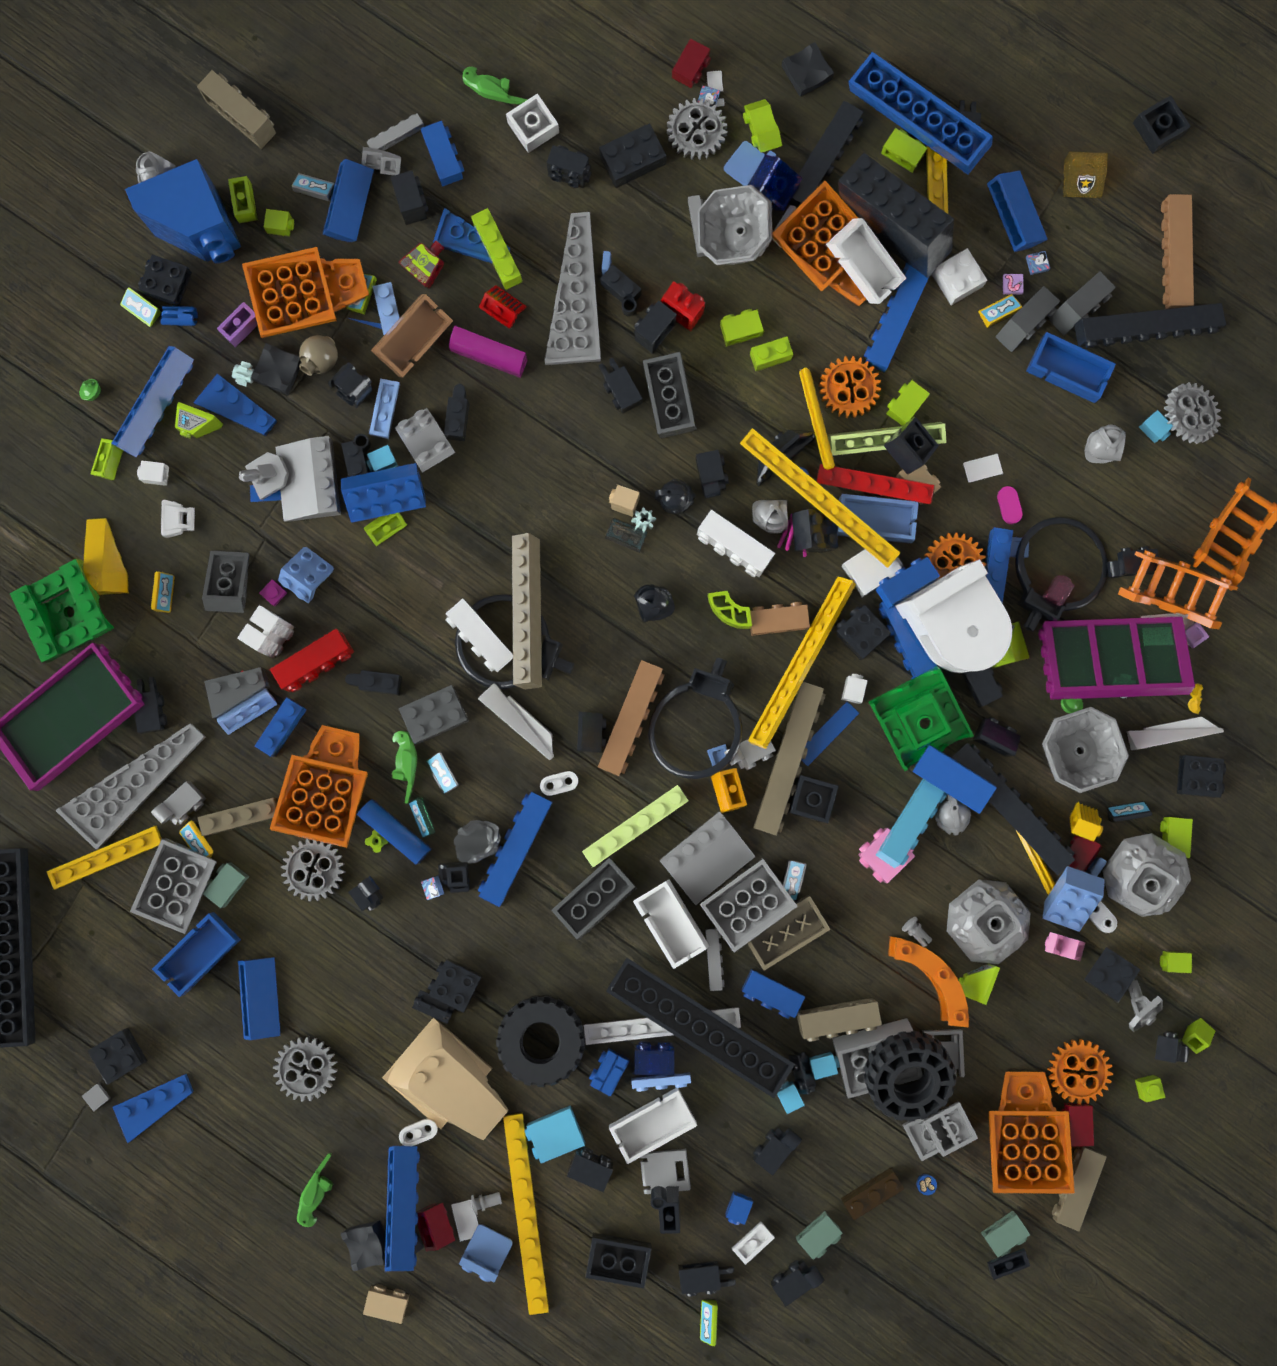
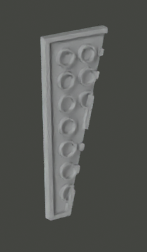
(575, 319)
(112, 801)

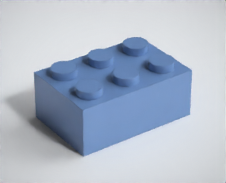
(1073, 898)

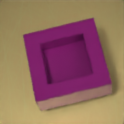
(273, 593)

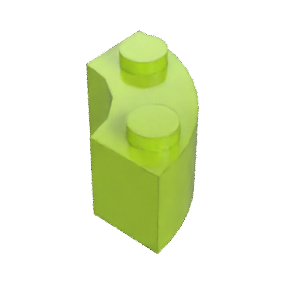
(762, 126)
(728, 611)

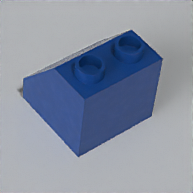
(186, 212)

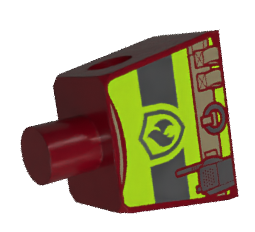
(424, 262)

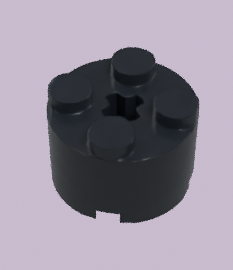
(350, 385)

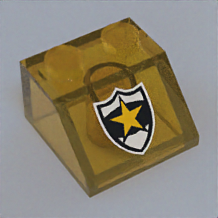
(1085, 174)

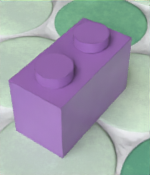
(238, 324)

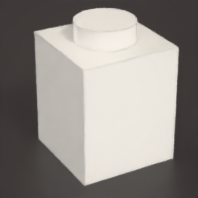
(153, 473)
(854, 689)

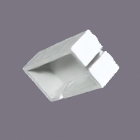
(866, 261)
(735, 544)
(274, 635)
(480, 635)
(671, 924)
(652, 1125)

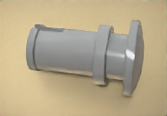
(916, 930)
(485, 1201)

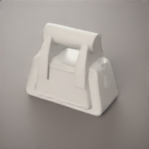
(172, 519)

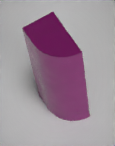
(487, 351)

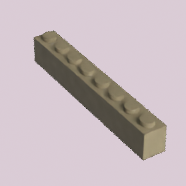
(526, 611)
(788, 759)

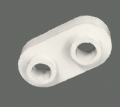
(559, 783)
(1100, 916)
(418, 1131)

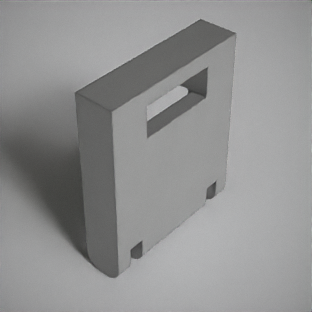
(953, 1047)
(661, 1169)

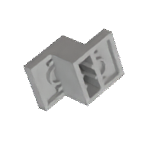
(424, 439)
(940, 1132)

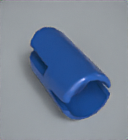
(179, 315)

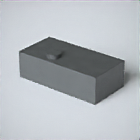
(670, 395)
(594, 899)

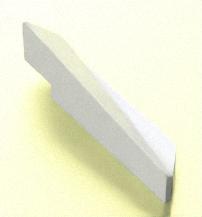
(519, 719)
(1171, 733)

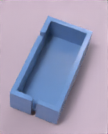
(885, 516)

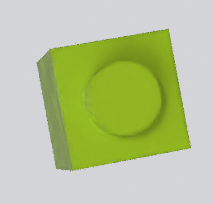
(278, 222)
(1176, 962)
(1198, 1036)
(1150, 1088)

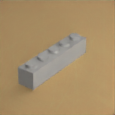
(396, 133)
(694, 204)
(714, 959)

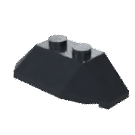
(789, 444)

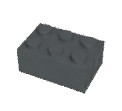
(433, 714)

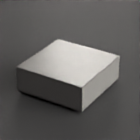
(96, 1097)

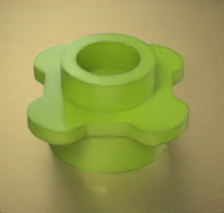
(371, 841)

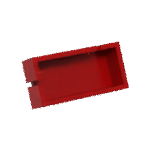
(312, 660)

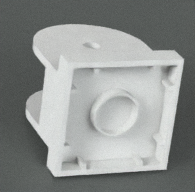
(960, 620)

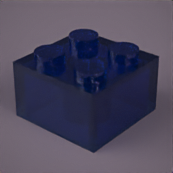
(775, 181)
(654, 1059)

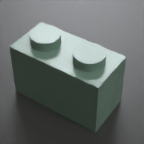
(225, 884)
(1005, 1234)
(819, 1235)

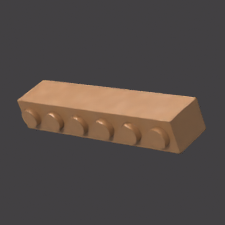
(1177, 251)
(630, 718)

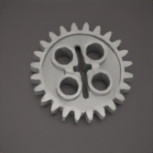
(710, 138)
(1192, 413)
(329, 875)
(300, 1086)

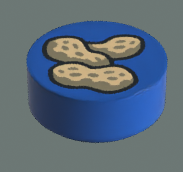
(926, 1184)

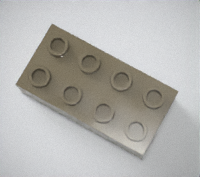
(236, 109)
(789, 933)
(839, 1018)

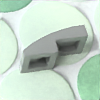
(381, 160)

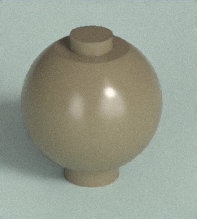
(318, 355)

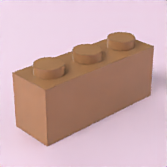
(779, 619)

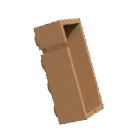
(412, 335)

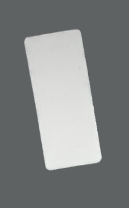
(714, 81)

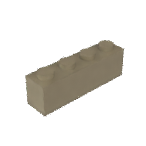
(237, 817)
(1086, 1172)

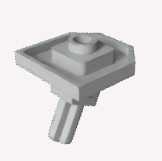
(266, 473)
(1143, 1008)

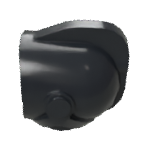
(675, 496)
(654, 602)

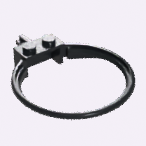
(1037, 604)
(549, 651)
(713, 686)

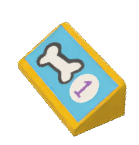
(999, 310)
(162, 592)
(195, 840)

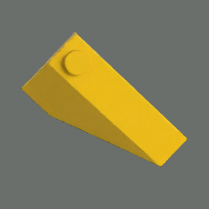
(103, 560)

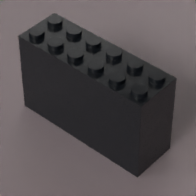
(898, 215)

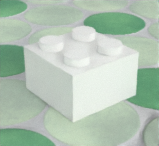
(532, 123)
(959, 276)

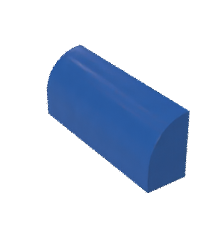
(348, 201)
(1017, 210)
(954, 779)
(394, 831)
(259, 998)

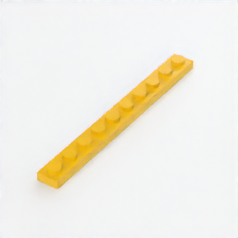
(820, 498)
(801, 662)
(526, 1214)

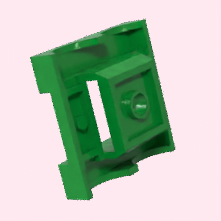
(48, 623)
(918, 699)

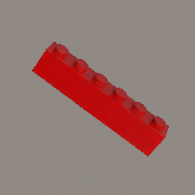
(876, 484)

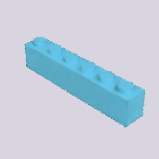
(911, 824)

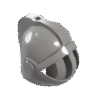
(151, 165)
(1105, 444)
(771, 515)
(952, 816)

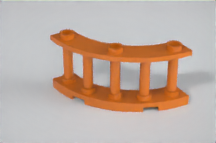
(1249, 545)
(1168, 603)
(948, 988)

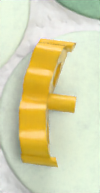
(1194, 703)

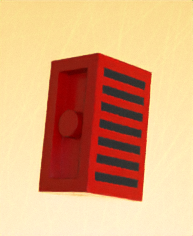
(501, 306)

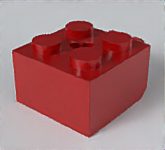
(685, 304)

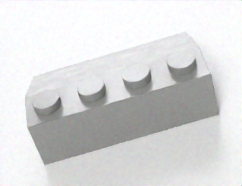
(311, 481)
(707, 858)
(173, 885)
(748, 905)
(854, 1050)

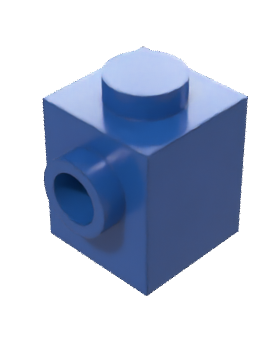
(738, 1208)

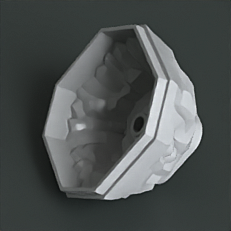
(728, 215)
(1101, 749)
(1143, 860)
(972, 916)

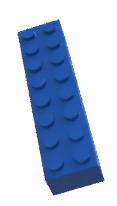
(920, 113)

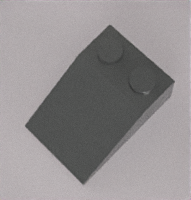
(226, 582)

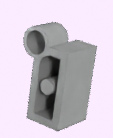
(749, 753)
(179, 804)

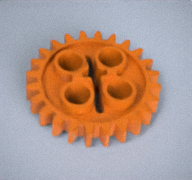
(866, 384)
(967, 552)
(1081, 1054)

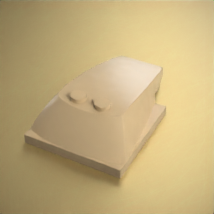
(447, 1082)

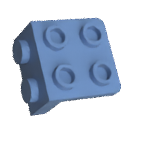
(744, 163)
(304, 573)
(485, 1253)

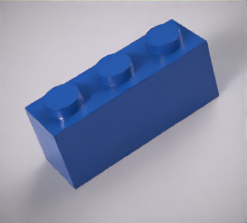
(442, 153)
(907, 582)
(280, 727)
(772, 994)

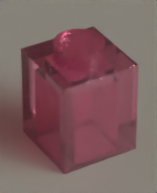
(1059, 590)

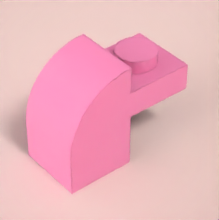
(1064, 946)

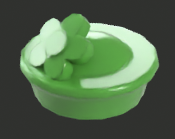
(89, 390)
(1071, 705)

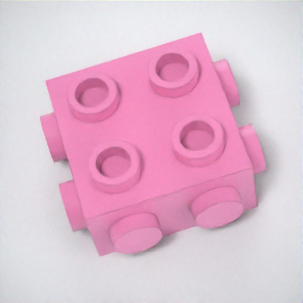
(881, 869)

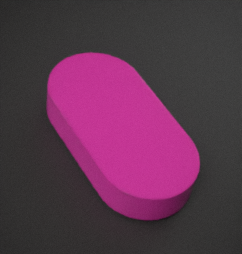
(1009, 505)

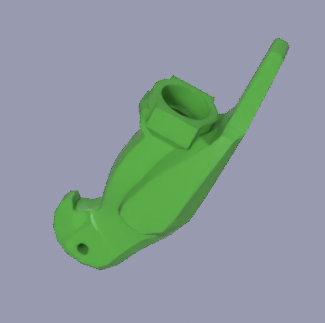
(490, 86)
(405, 761)
(313, 1196)

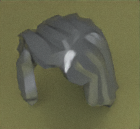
(477, 841)

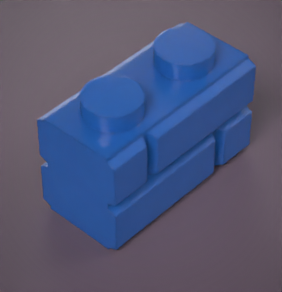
(609, 1071)

